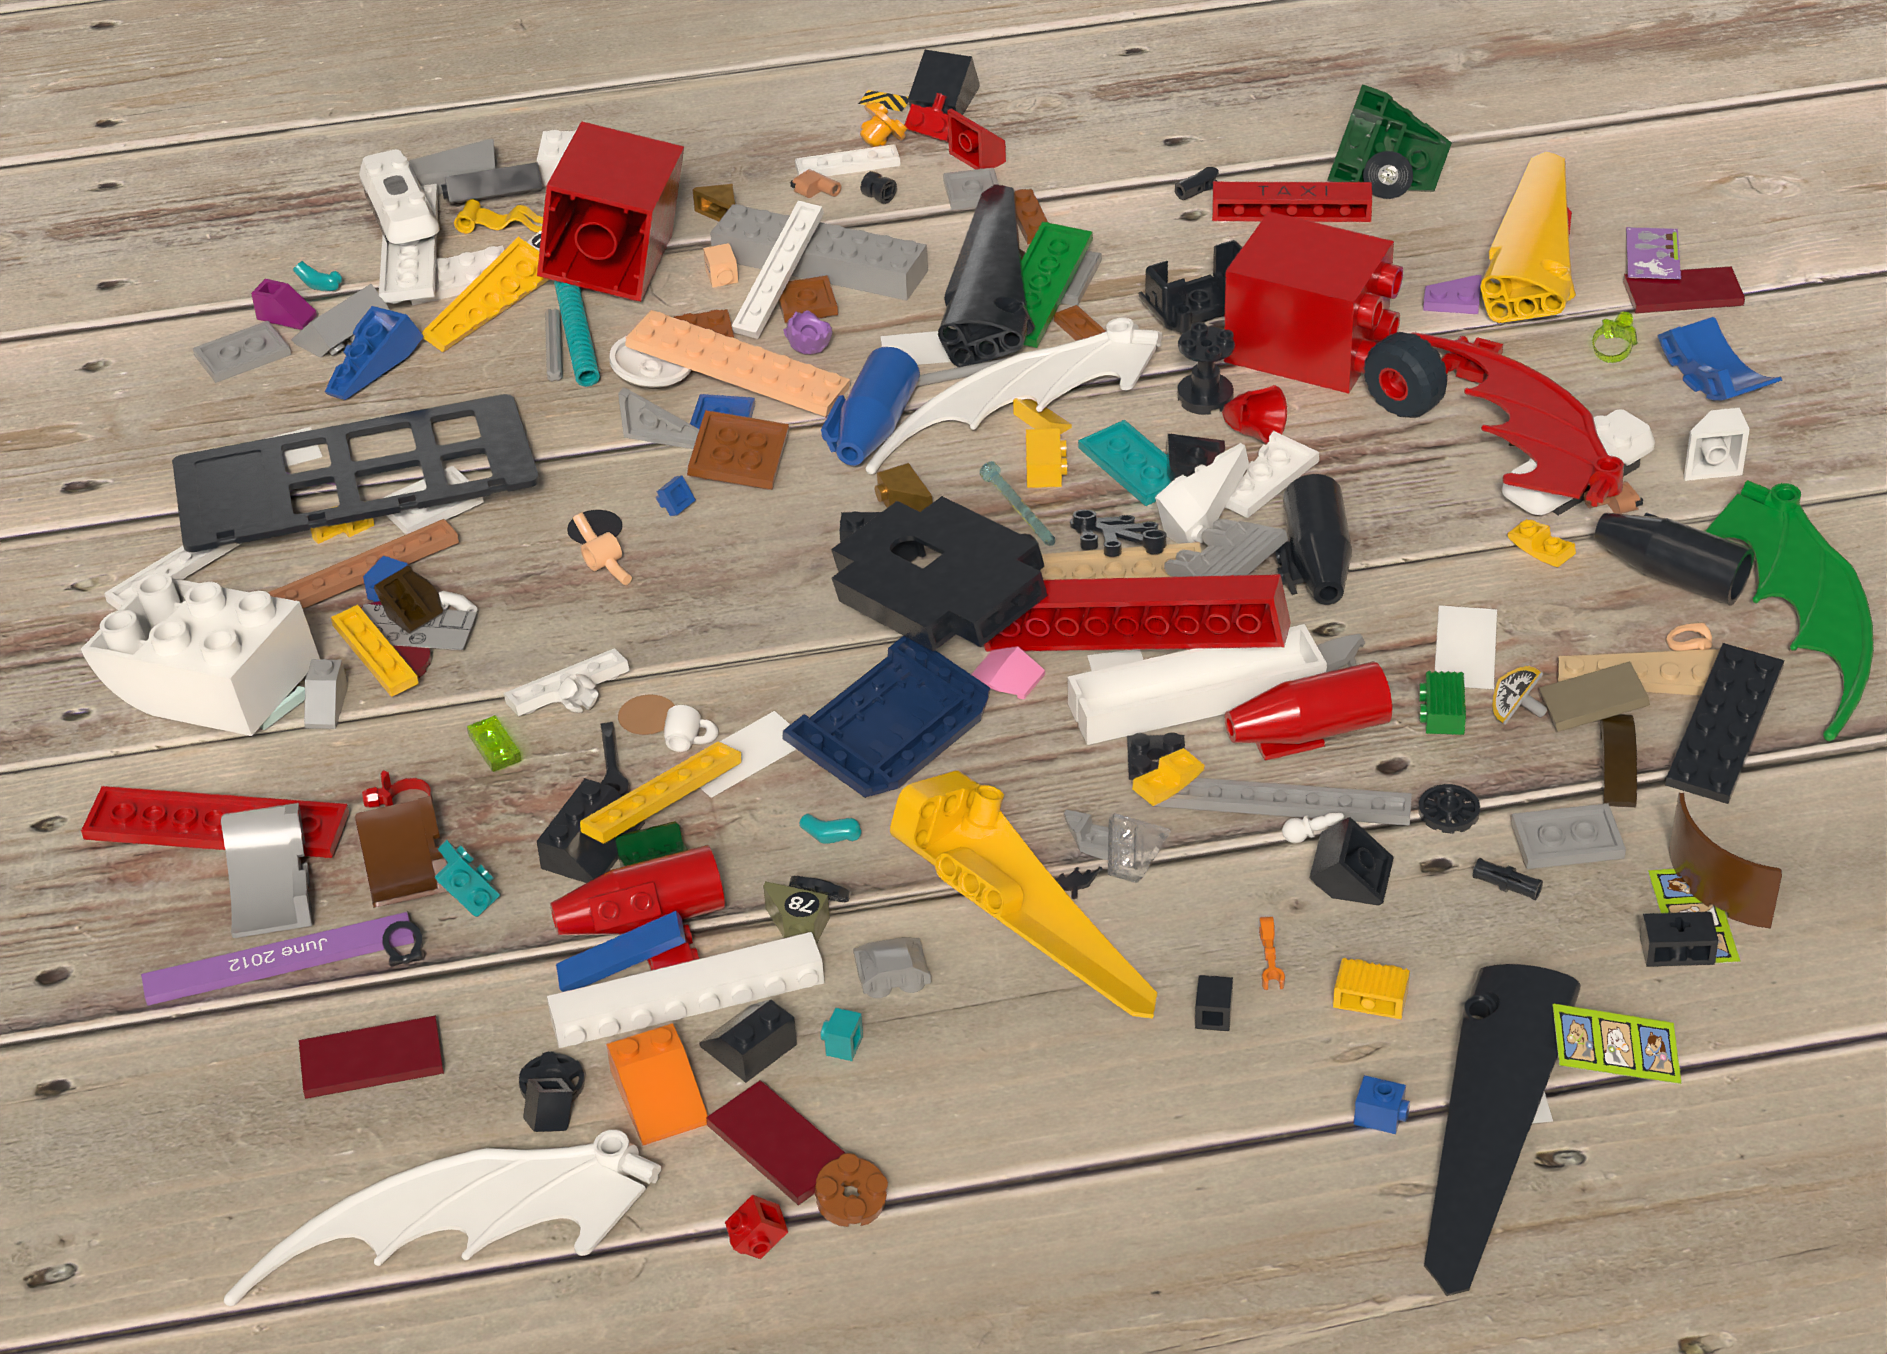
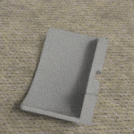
(266, 870)

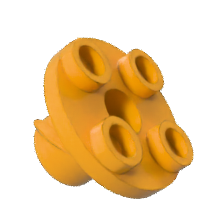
(880, 126)

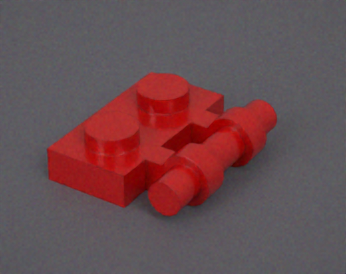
(1466, 368)

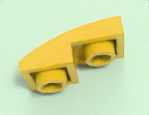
(1537, 541)

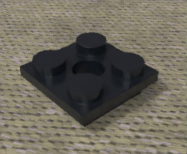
(1145, 748)

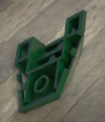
(1385, 125)

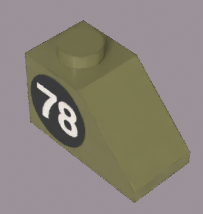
(796, 910)

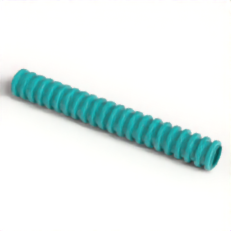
(577, 334)

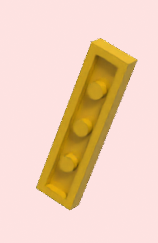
(374, 650)

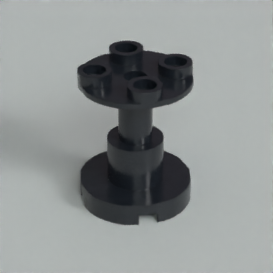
(1205, 387)

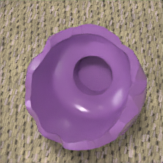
(807, 333)

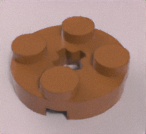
(854, 1172)

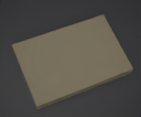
(1594, 696)

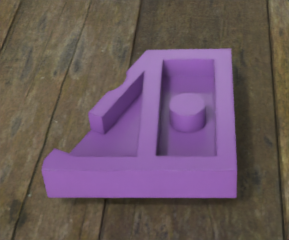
(1454, 296)

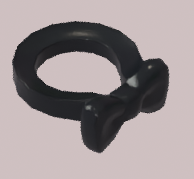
(416, 953)

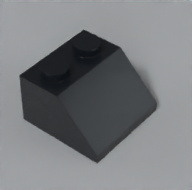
(1351, 864)
(752, 1039)

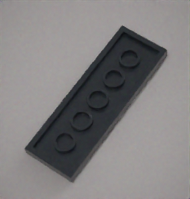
(1725, 723)

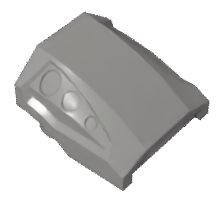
(891, 965)

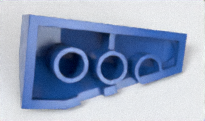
(379, 344)

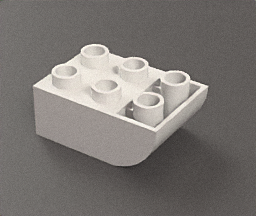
(203, 652)

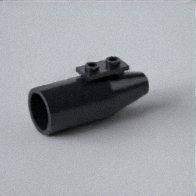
(1318, 538)
(1678, 554)

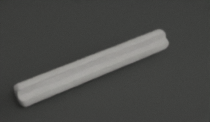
(553, 345)

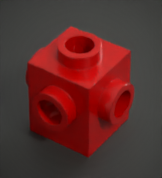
(756, 1227)

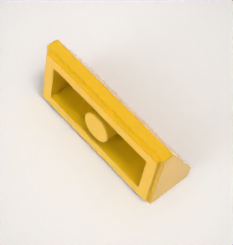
(1047, 419)

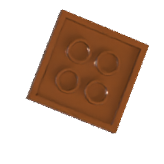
(738, 450)

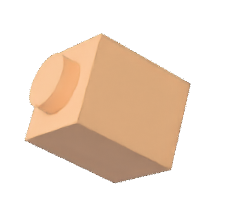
(720, 265)

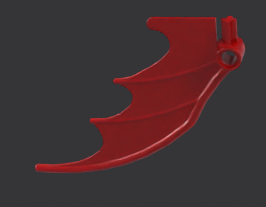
(1544, 425)

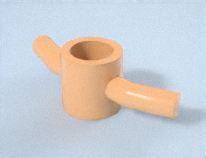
(601, 550)

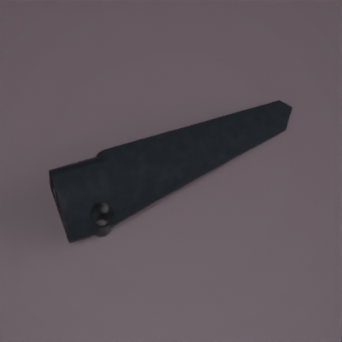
(987, 286)
(1492, 1105)

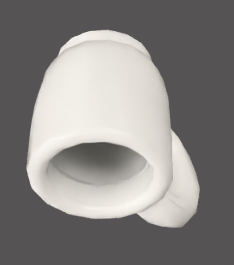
(683, 726)

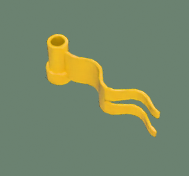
(474, 214)

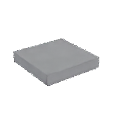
(966, 186)

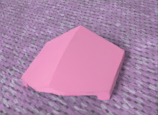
(1009, 672)

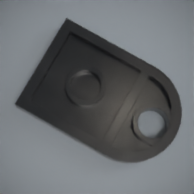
(1189, 452)

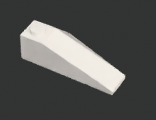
(1198, 500)

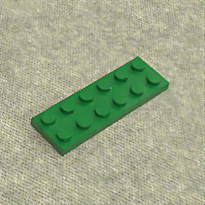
(1048, 271)

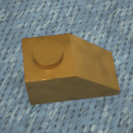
(902, 485)

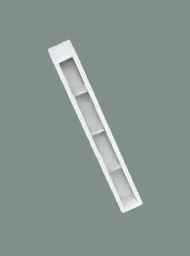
(685, 989)

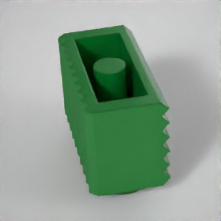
(1444, 703)

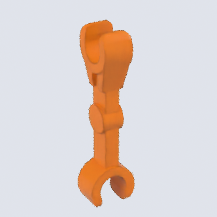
(1267, 935)

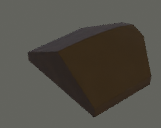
(409, 599)

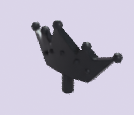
(1077, 881)

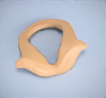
(1697, 643)

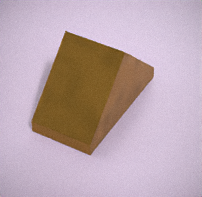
(713, 200)

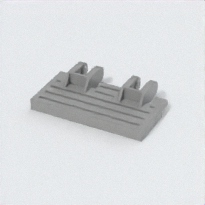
(1232, 550)

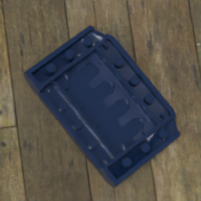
(892, 719)

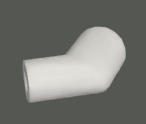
(457, 601)

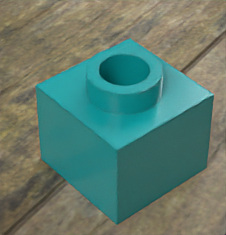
(842, 1034)

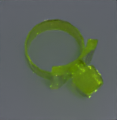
(1620, 328)

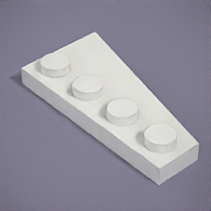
(1271, 473)

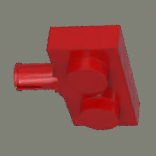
(929, 120)

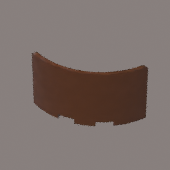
(401, 851)
(1719, 877)

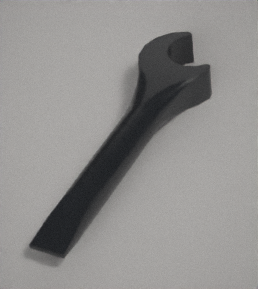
(613, 775)

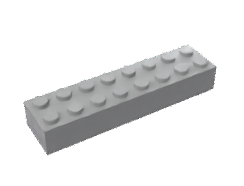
(846, 255)

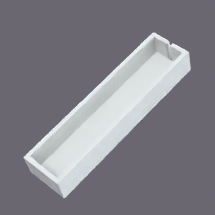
(1184, 685)

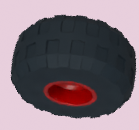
(1405, 375)

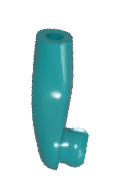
(317, 280)
(831, 831)

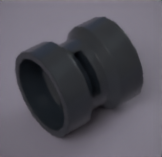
(879, 187)

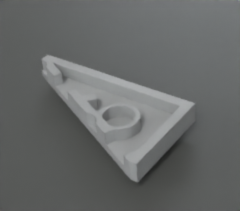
(653, 424)

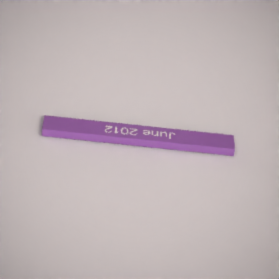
(272, 959)

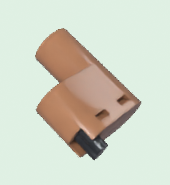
(812, 182)
(1625, 502)

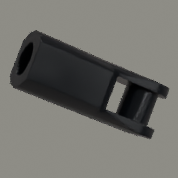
(1196, 183)

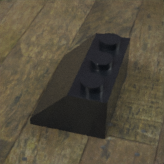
(568, 850)

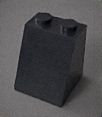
(948, 75)

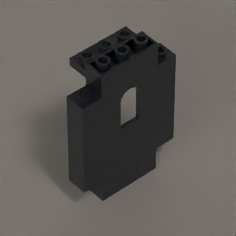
(970, 591)

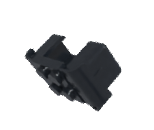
(1189, 302)

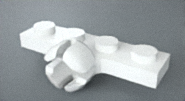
(570, 686)

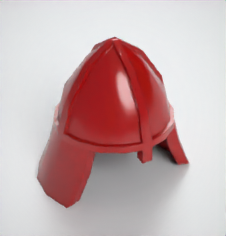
(1257, 413)

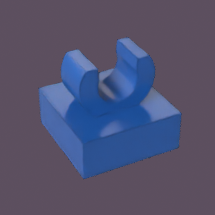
(675, 496)

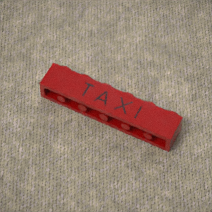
(1295, 199)

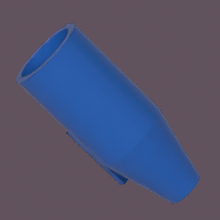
(872, 406)

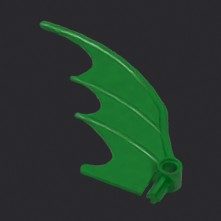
(1812, 576)

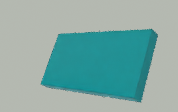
(1129, 460)

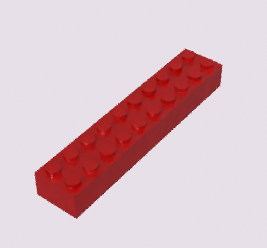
(1153, 614)

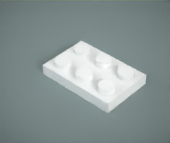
(417, 518)

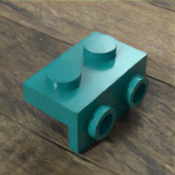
(464, 881)

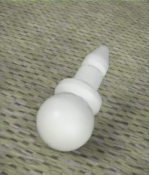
(1297, 830)

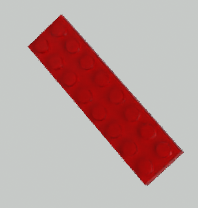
(195, 818)

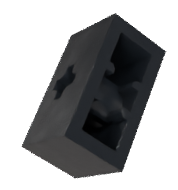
(1679, 939)

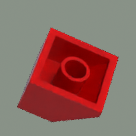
(974, 143)

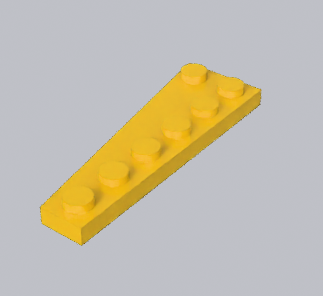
(491, 293)

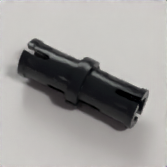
(1505, 879)

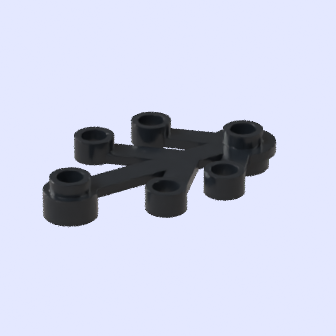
(1112, 527)

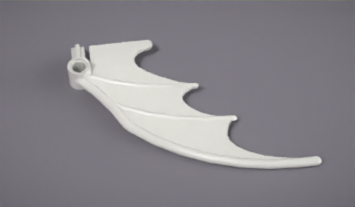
(1034, 376)
(483, 1195)

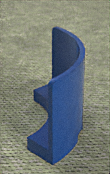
(1709, 361)

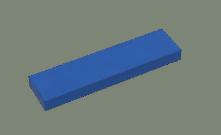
(621, 952)

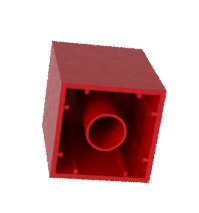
(609, 211)
(1310, 301)

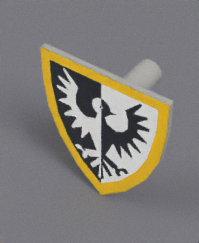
(1514, 690)

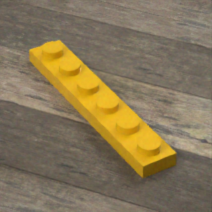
(660, 792)

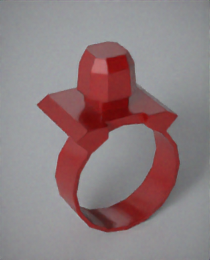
(378, 796)

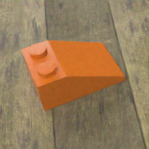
(656, 1084)

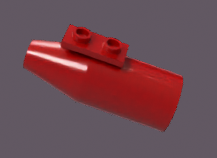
(1310, 708)
(641, 892)

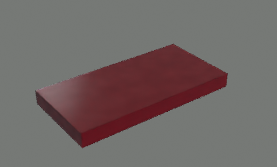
(1695, 290)
(370, 1057)
(775, 1140)

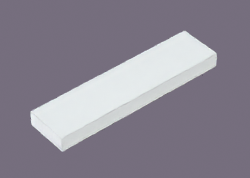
(850, 161)

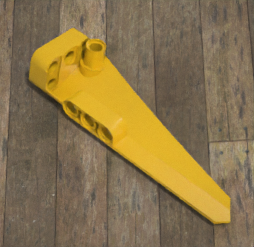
(1532, 247)
(986, 860)

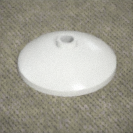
(644, 369)

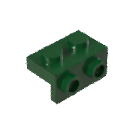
(649, 843)

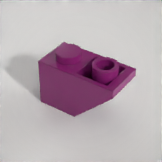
(281, 305)

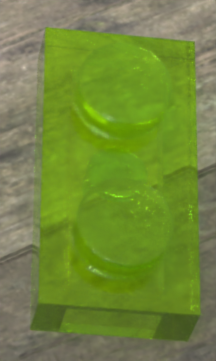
(494, 743)

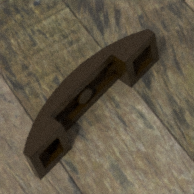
(1619, 761)

